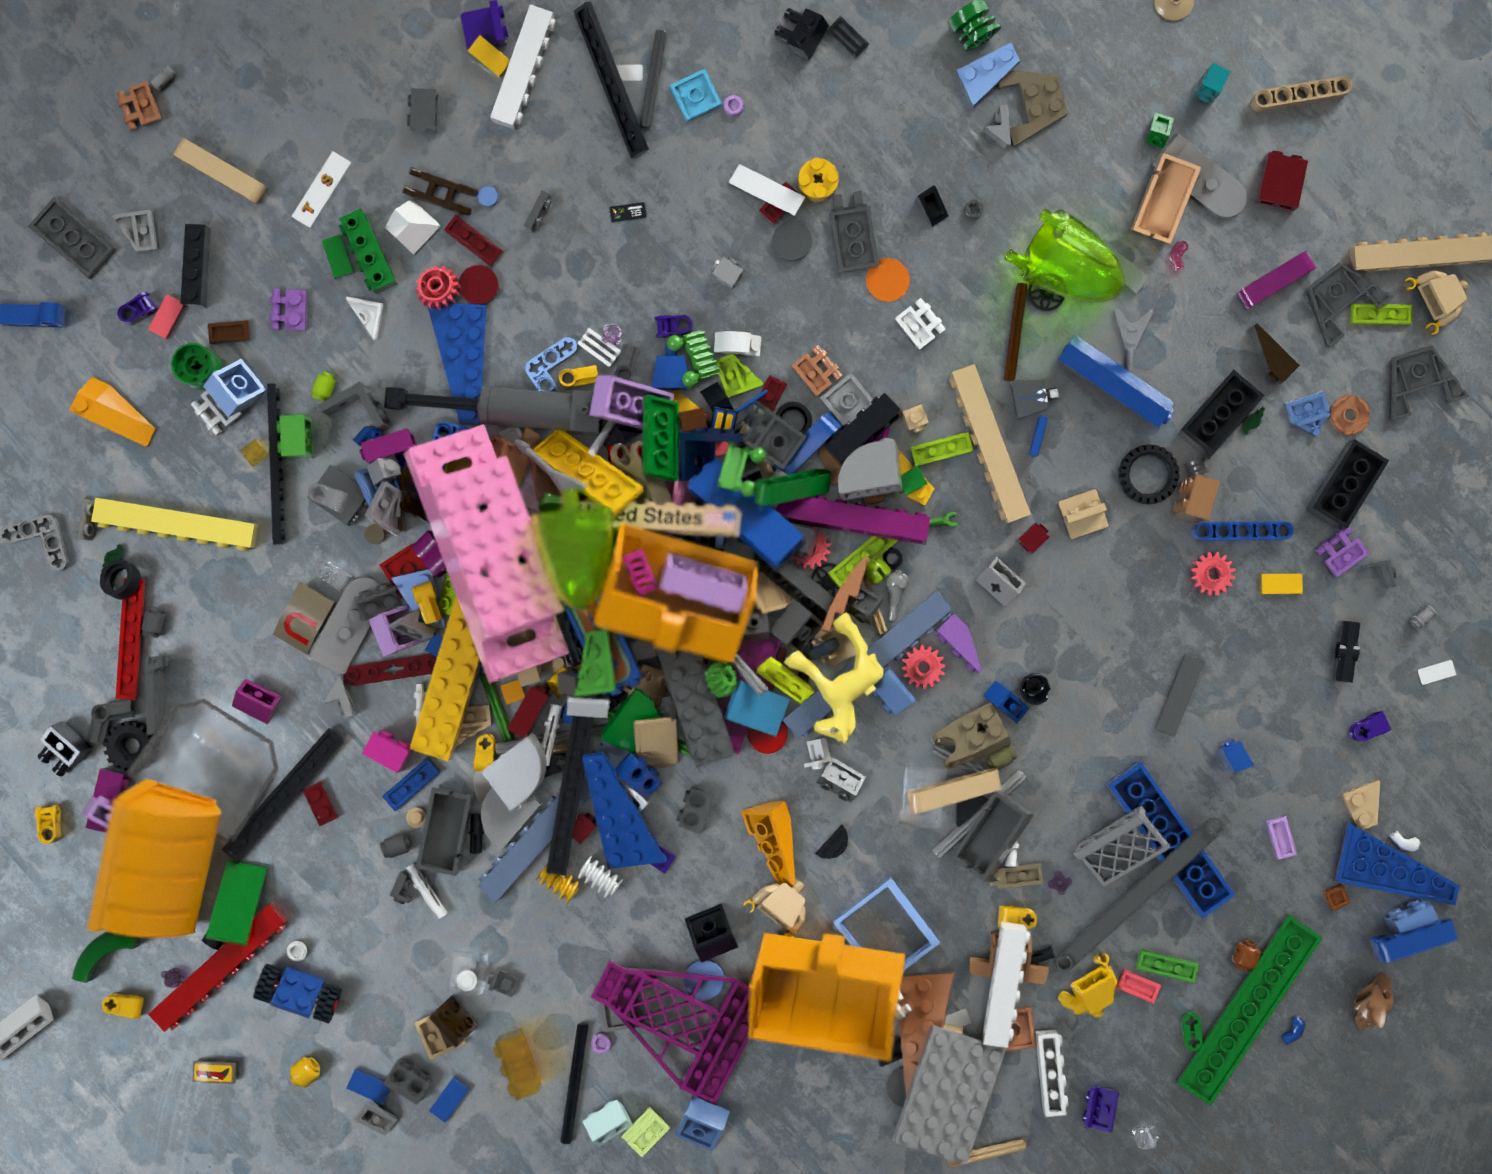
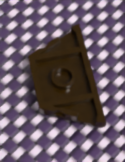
(410, 498)

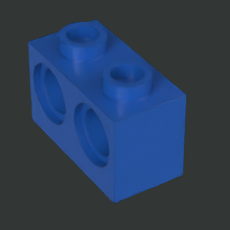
(639, 776)

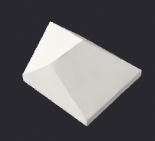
(412, 226)

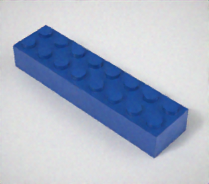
(1199, 879)

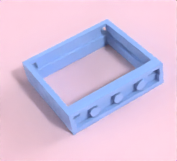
(917, 954)

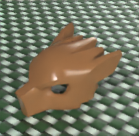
(1374, 1003)

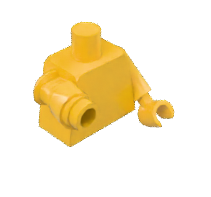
(1093, 990)

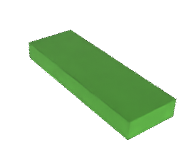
(1167, 966)

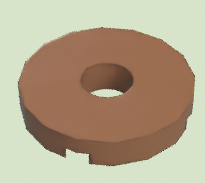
(1338, 418)

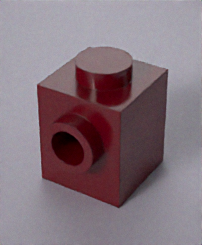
(1033, 537)
(584, 826)

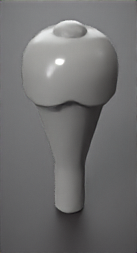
(896, 583)

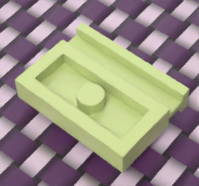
(645, 1131)

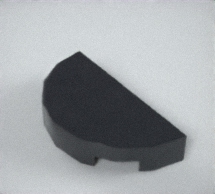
(834, 845)

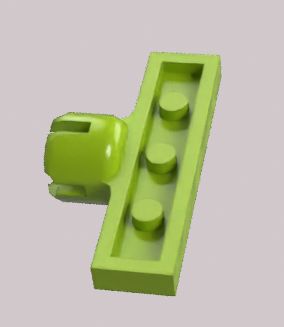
(876, 567)

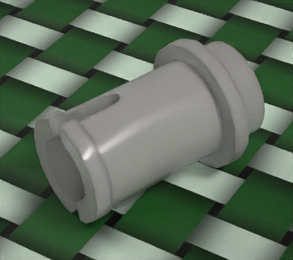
(163, 78)
(1423, 617)

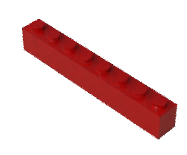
(215, 969)

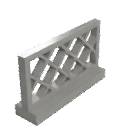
(1112, 832)

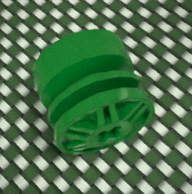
(975, 27)
(189, 359)

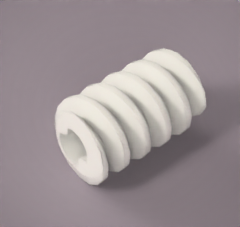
(599, 878)

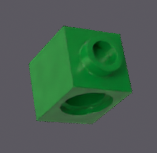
(912, 481)

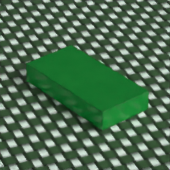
(338, 256)

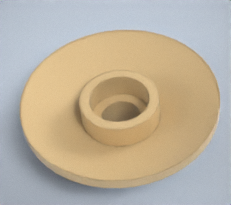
(1173, 10)

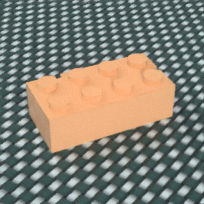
(1165, 198)

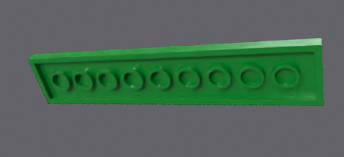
(1249, 1010)

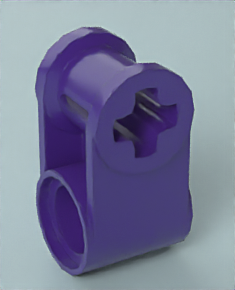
(138, 308)
(671, 325)
(1372, 726)

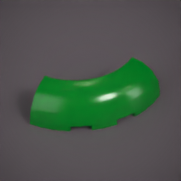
(97, 950)

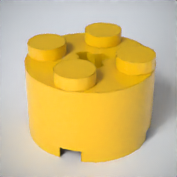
(817, 169)

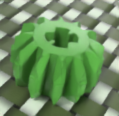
(721, 679)

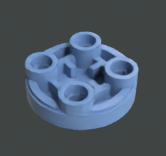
(708, 988)

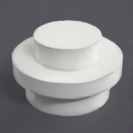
(297, 951)
(466, 980)

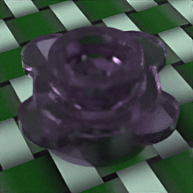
(612, 329)
(1066, 881)
(172, 977)

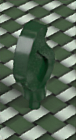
(1252, 421)
(113, 555)

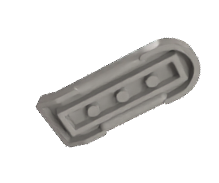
(1214, 186)
(343, 630)

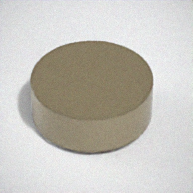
(374, 534)

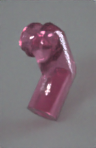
(1176, 254)

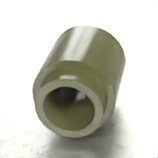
(1001, 758)

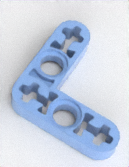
(543, 373)

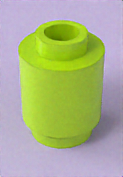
(323, 386)

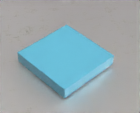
(695, 95)

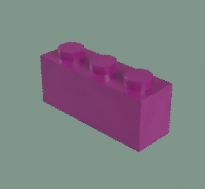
(109, 785)

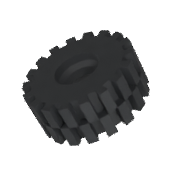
(117, 739)

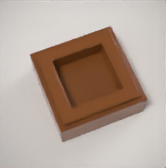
(1336, 897)

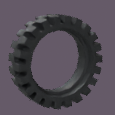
(1169, 461)

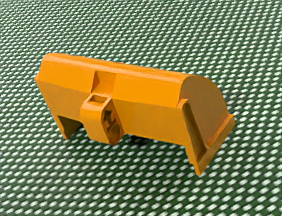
(668, 618)
(154, 862)
(825, 995)

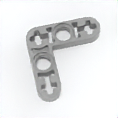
(45, 534)

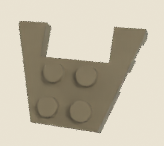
(1041, 100)

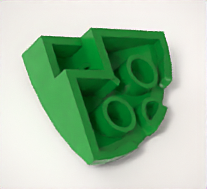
(620, 728)

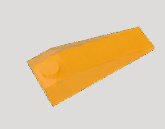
(107, 408)
(773, 832)

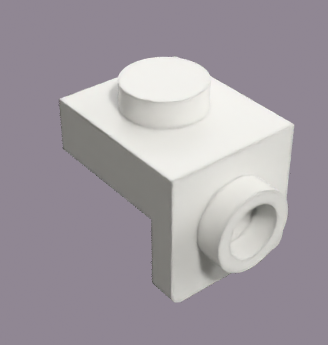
(818, 753)

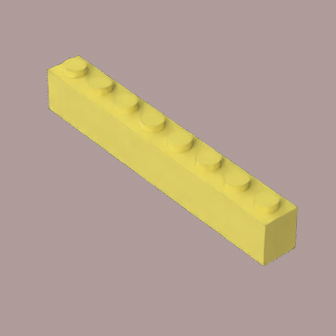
(176, 523)

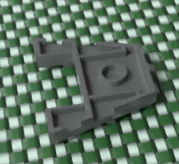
(1337, 291)
(1419, 371)

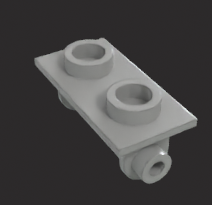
(85, 527)

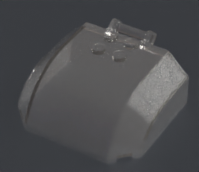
(211, 756)

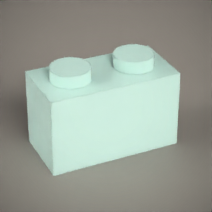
(607, 1122)

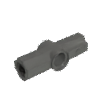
(627, 360)

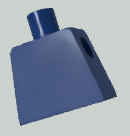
(669, 371)

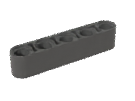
(798, 586)

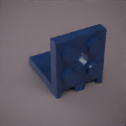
(701, 445)

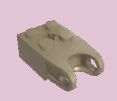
(632, 465)
(968, 738)

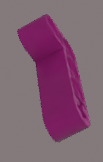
(1277, 279)

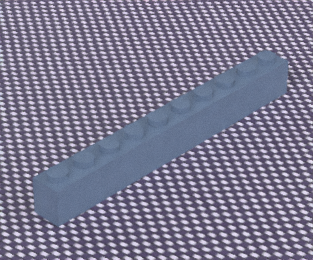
(886, 648)
(536, 837)

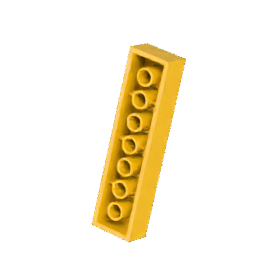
(448, 690)

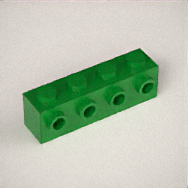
(368, 251)

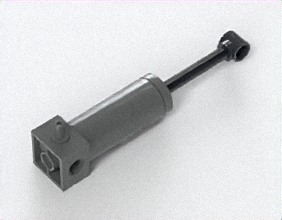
(513, 408)

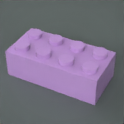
(622, 400)
(703, 583)

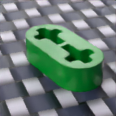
(1186, 1032)

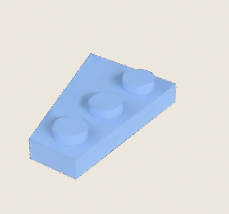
(987, 71)
(405, 584)

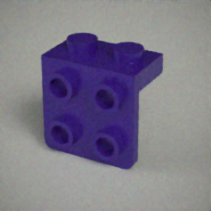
(486, 23)

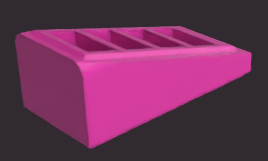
(652, 586)

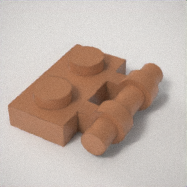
(144, 104)
(812, 375)

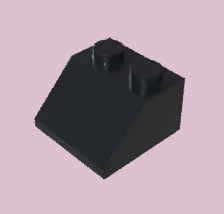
(711, 933)

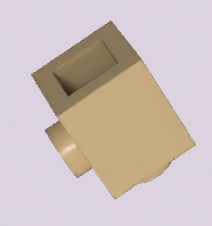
(915, 419)

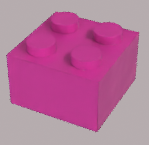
(388, 751)

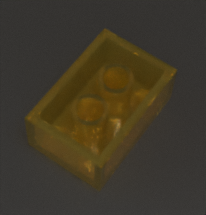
(517, 1064)

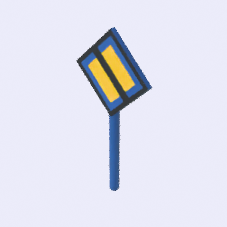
(726, 418)

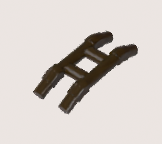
(433, 182)

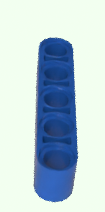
(1251, 527)

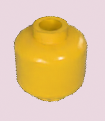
(304, 1072)

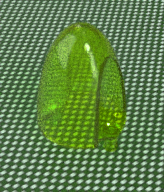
(1070, 261)
(575, 549)

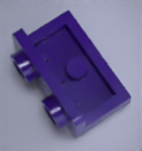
(1101, 1108)

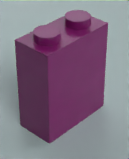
(388, 445)

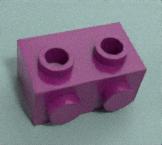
(256, 701)

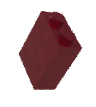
(1281, 180)
(529, 711)

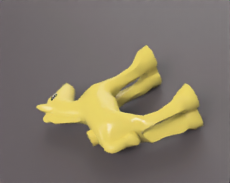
(846, 687)

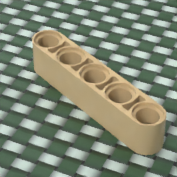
(1310, 90)
(219, 170)
(953, 790)

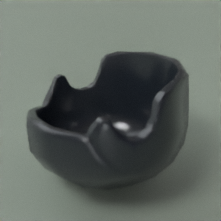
(1035, 688)

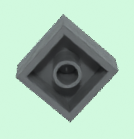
(796, 626)

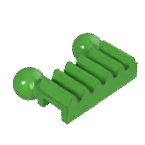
(699, 355)
(734, 466)

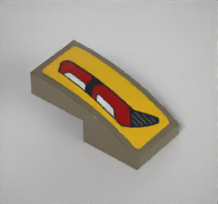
(214, 1072)

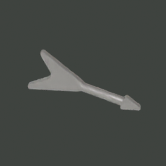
(1131, 334)
(561, 480)

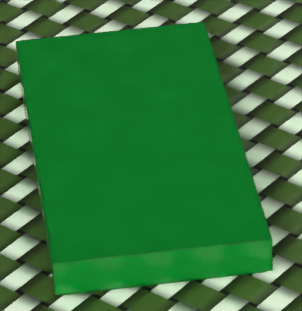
(660, 438)
(236, 903)

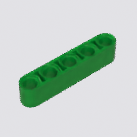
(792, 486)

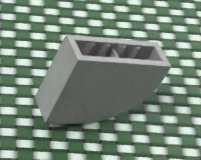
(871, 471)
(518, 772)
(500, 822)

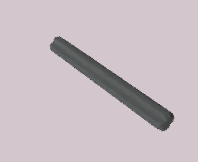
(653, 77)

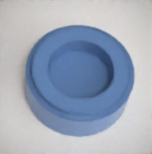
(488, 196)

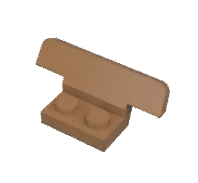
(517, 461)
(984, 967)

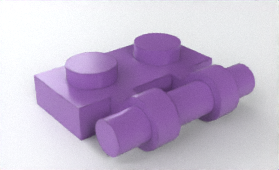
(295, 310)
(1346, 556)

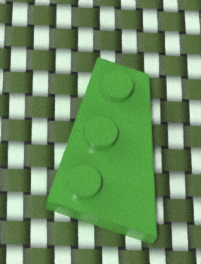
(597, 665)

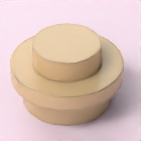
(416, 817)

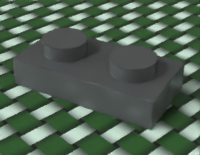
(542, 204)

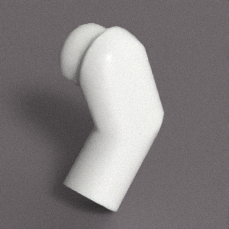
(1405, 844)

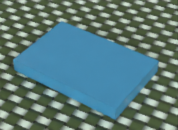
(756, 711)

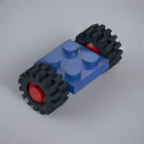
(297, 993)

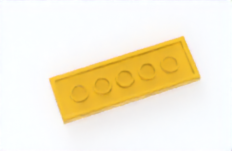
(604, 482)

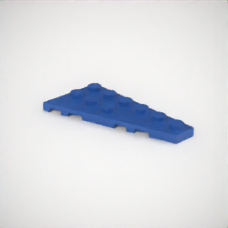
(461, 343)
(620, 824)
(1378, 866)

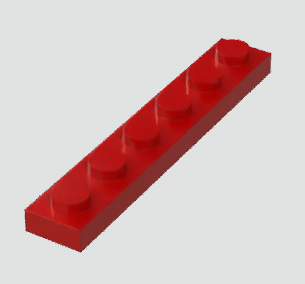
(130, 644)

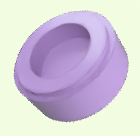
(733, 105)
(601, 1043)

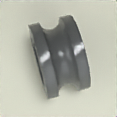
(967, 209)

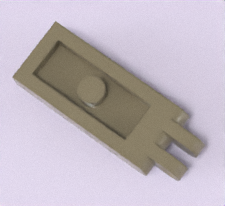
(1018, 876)

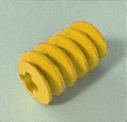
(559, 883)

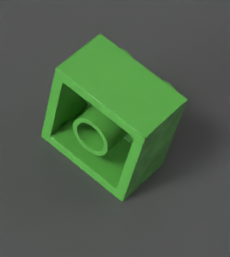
(295, 437)

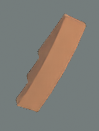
(849, 589)

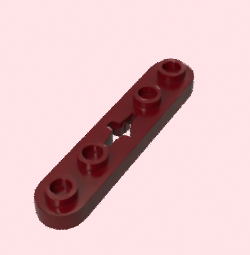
(374, 673)

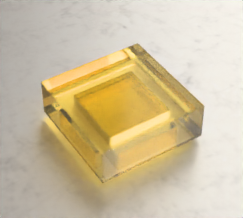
(254, 452)

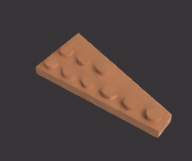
(928, 1002)

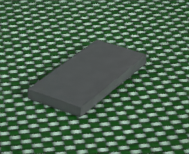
(72, 237)

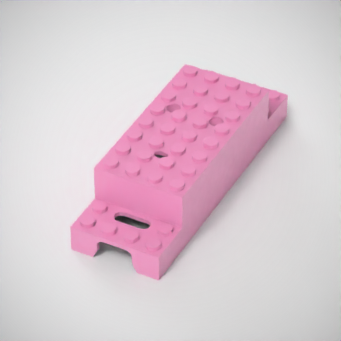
(513, 593)

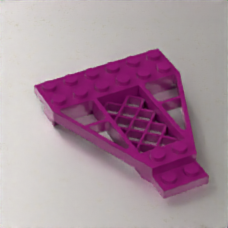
(717, 1049)

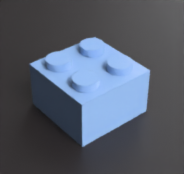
(234, 388)

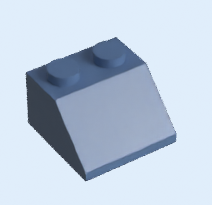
(892, 693)
(702, 1123)

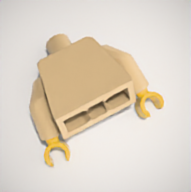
(1442, 296)
(782, 905)

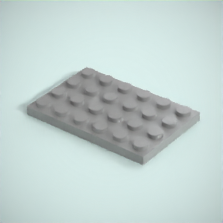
(948, 1095)

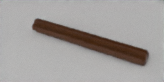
(1015, 332)

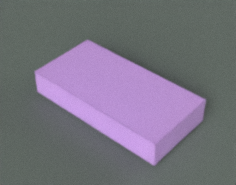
(1281, 837)

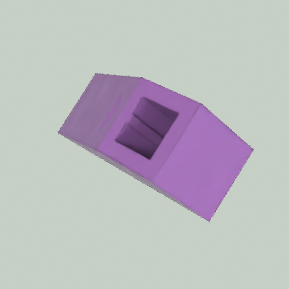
(958, 636)

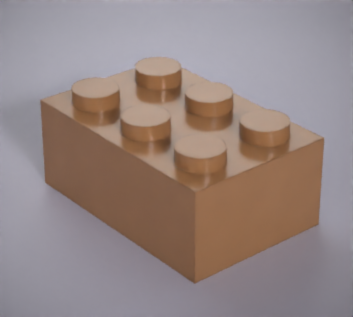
(1196, 498)

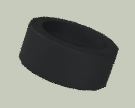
(800, 407)
(130, 585)

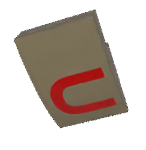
(304, 617)

